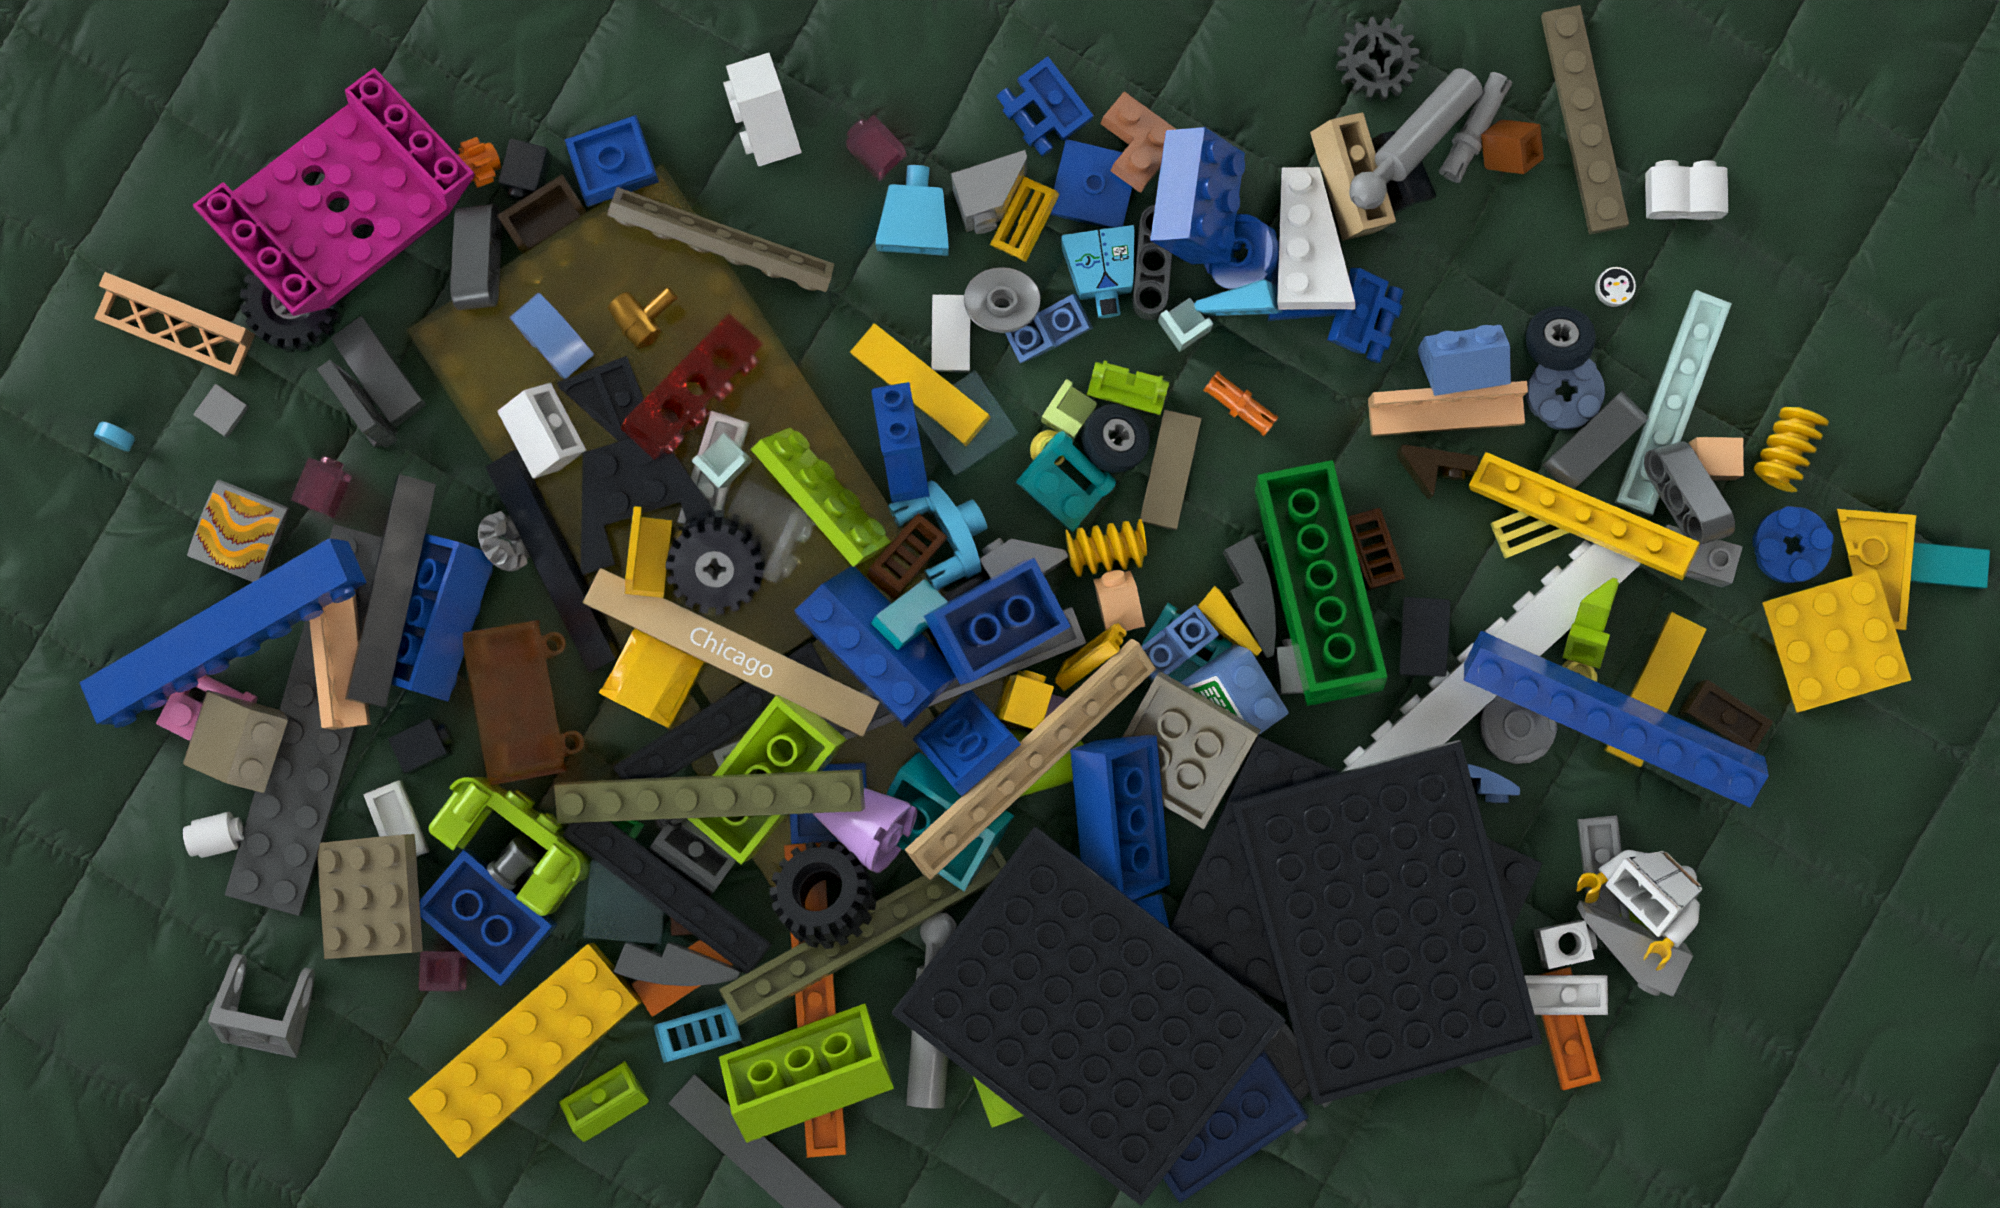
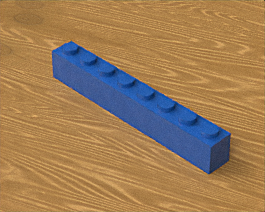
(223, 632)
(1615, 719)

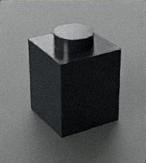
(524, 168)
(422, 745)

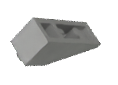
(1629, 944)

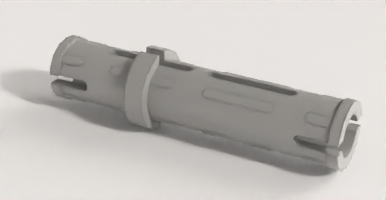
(1469, 139)

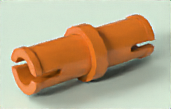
(1240, 403)

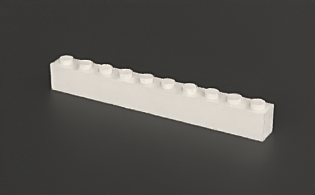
(1534, 627)

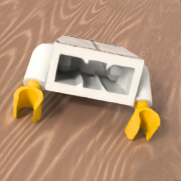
(1655, 891)

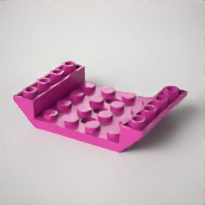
(372, 155)

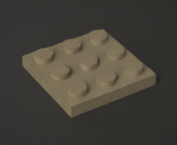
(1196, 746)
(369, 896)

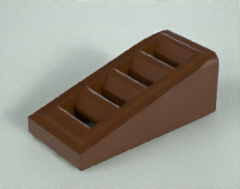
(1396, 573)
(884, 579)

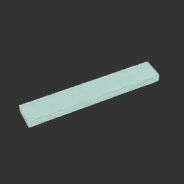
(1674, 395)

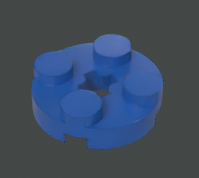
(1261, 257)
(1770, 549)

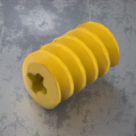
(1787, 447)
(1106, 547)

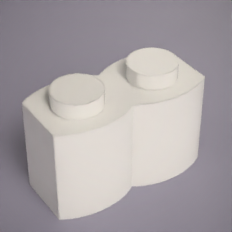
(1686, 191)

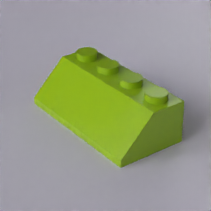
(778, 742)
(805, 1073)

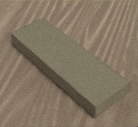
(1170, 469)

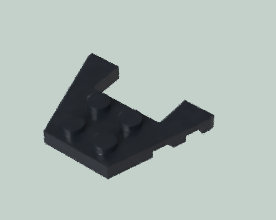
(626, 477)

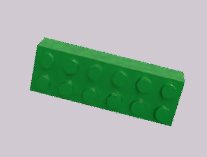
(1320, 583)

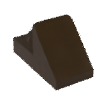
(1425, 463)

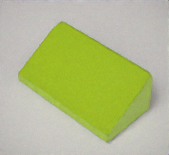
(1596, 606)
(603, 1102)

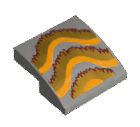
(238, 531)

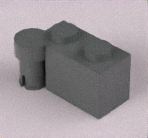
(691, 853)

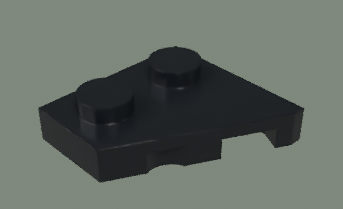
(606, 394)

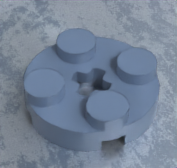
(1552, 408)

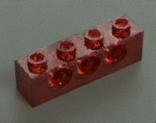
(727, 340)

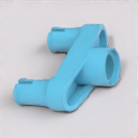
(957, 523)

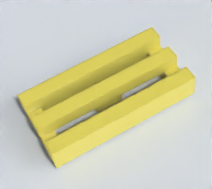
(1503, 538)

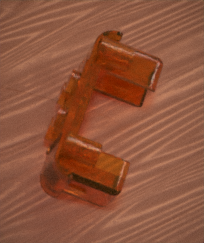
(516, 702)

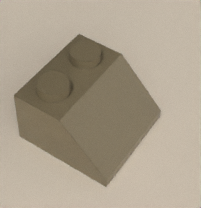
(236, 741)

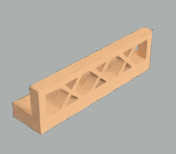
(173, 309)
(1423, 412)
(334, 649)

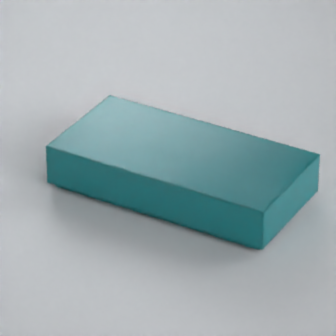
(1950, 566)
(905, 616)

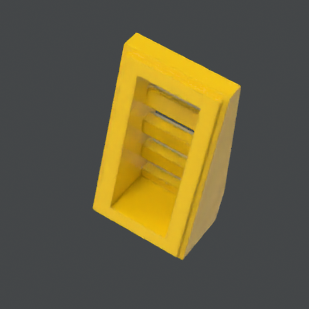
(1226, 621)

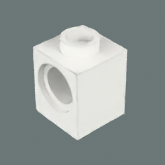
(1548, 947)

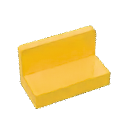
(647, 555)

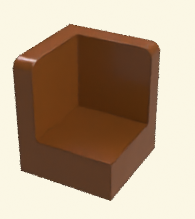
(1512, 146)

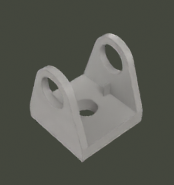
(255, 1031)

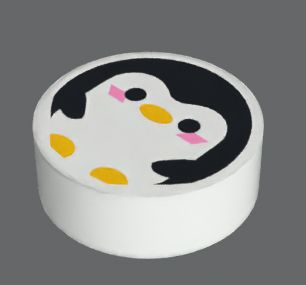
(1615, 286)

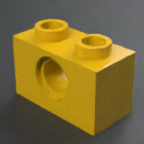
(1024, 700)

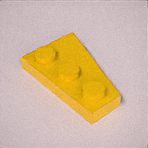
(1883, 544)

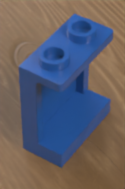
(900, 442)

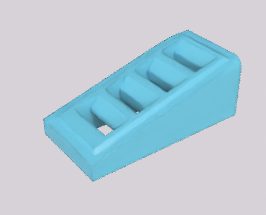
(1249, 299)
(665, 1043)

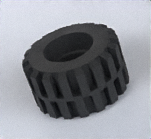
(807, 870)

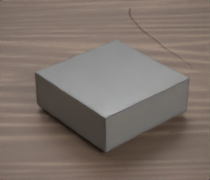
(221, 410)

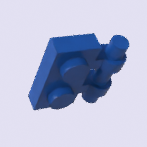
(1054, 99)
(1355, 327)

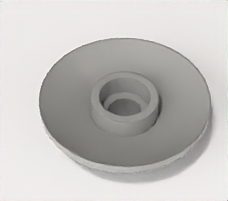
(1002, 288)

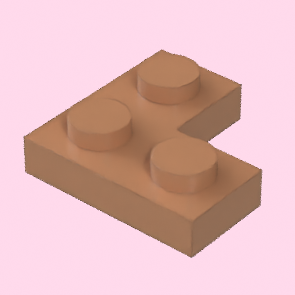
(1145, 136)

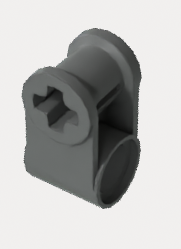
(515, 863)

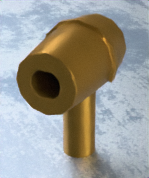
(638, 321)

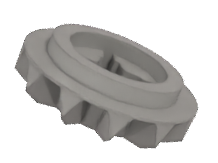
(497, 550)

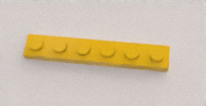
(1584, 516)

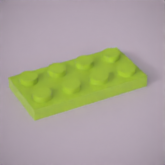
(821, 496)

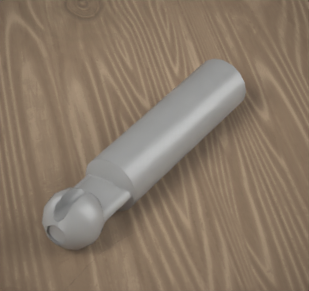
(1416, 137)
(928, 1064)

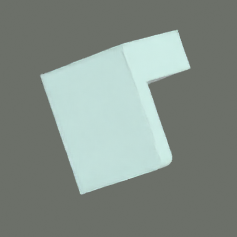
(1184, 324)
(722, 461)

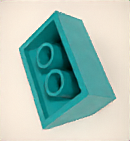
(932, 795)

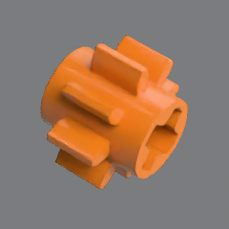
(480, 159)

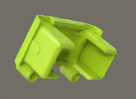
(557, 870)

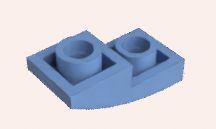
(1050, 329)
(551, 335)
(1179, 641)
(1492, 785)

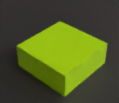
(1586, 646)

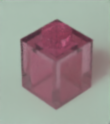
(875, 146)
(322, 486)
(442, 970)

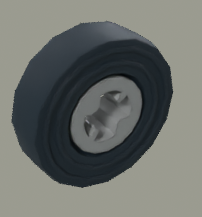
(1561, 322)
(1127, 425)

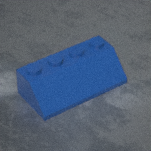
(440, 610)
(900, 679)
(1122, 812)

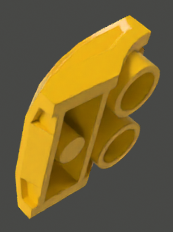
(652, 678)

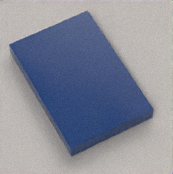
(966, 742)

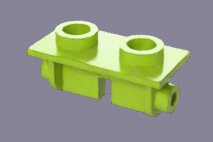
(1135, 391)

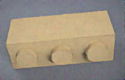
(1344, 152)

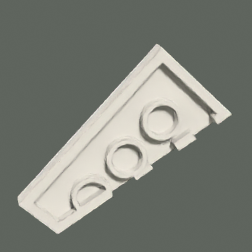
(1310, 253)

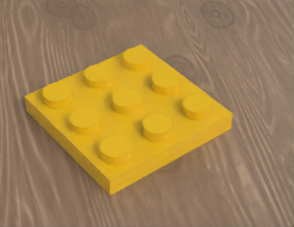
(1836, 641)

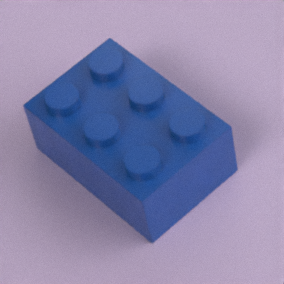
(1197, 196)
(997, 621)
(484, 918)

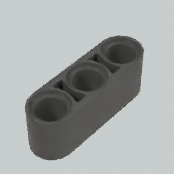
(476, 257)
(1148, 280)
(1596, 441)
(1689, 493)

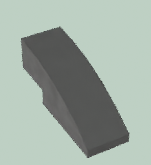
(378, 371)
(1254, 595)
(675, 967)

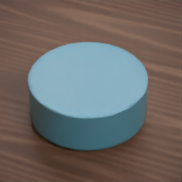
(114, 436)

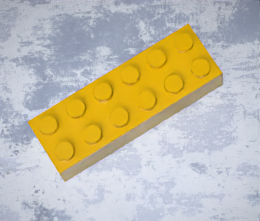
(525, 1050)

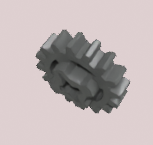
(1392, 54)

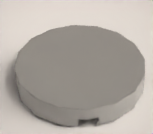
(1515, 732)

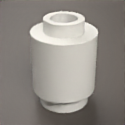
(213, 835)

